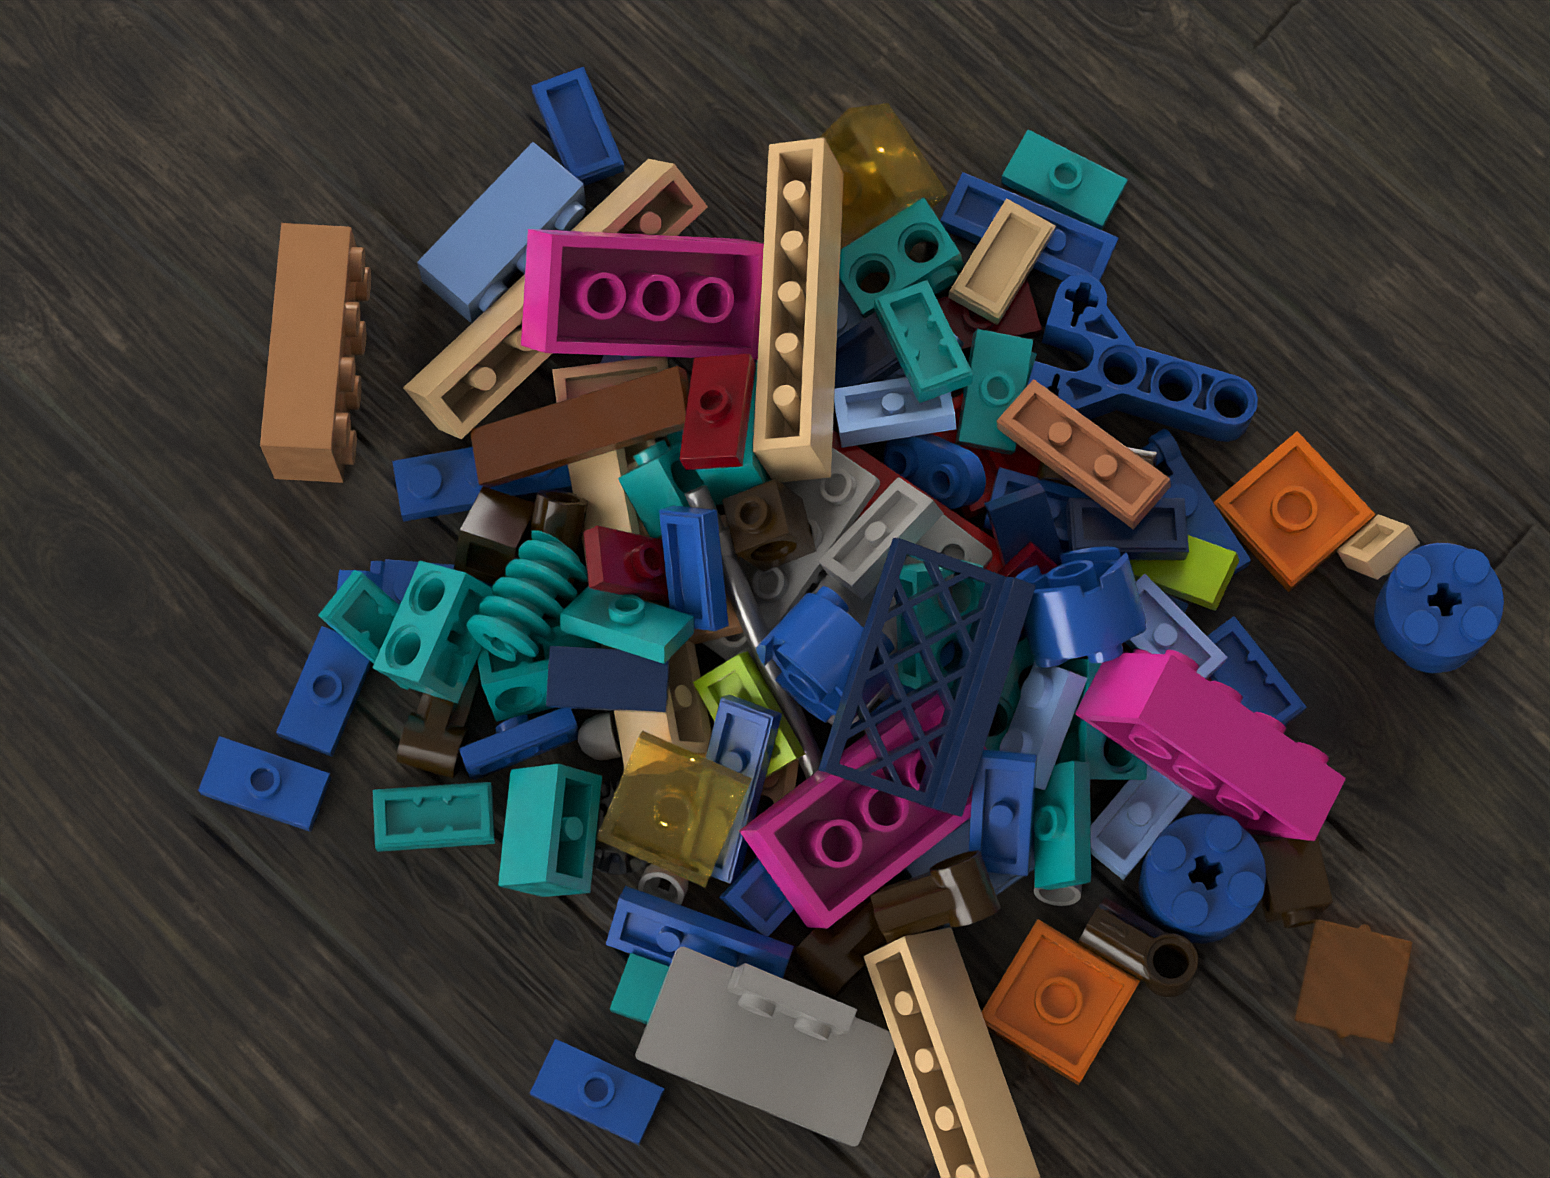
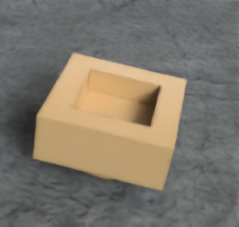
(1378, 547)

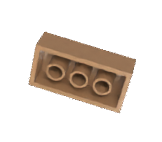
(314, 352)

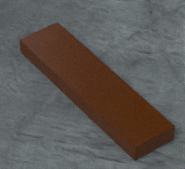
(581, 427)

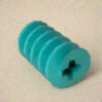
(526, 597)

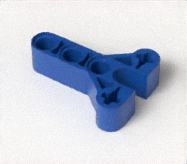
(1106, 344)

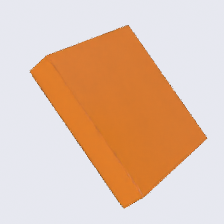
(1293, 511)
(1058, 1001)

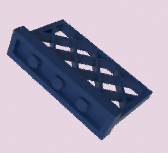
(975, 688)

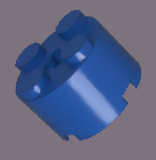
(1457, 580)
(1083, 607)
(816, 652)
(1215, 847)

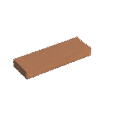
(1083, 454)

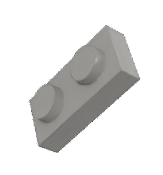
(863, 549)

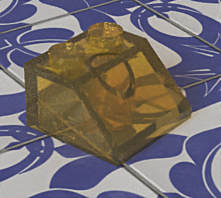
(879, 167)

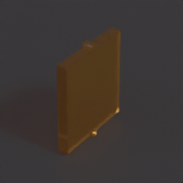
(1353, 981)

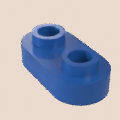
(930, 460)

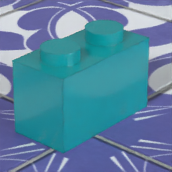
(550, 830)

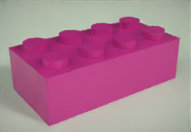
(641, 294)
(1212, 743)
(842, 840)

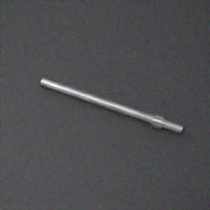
(755, 631)

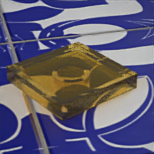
(673, 808)

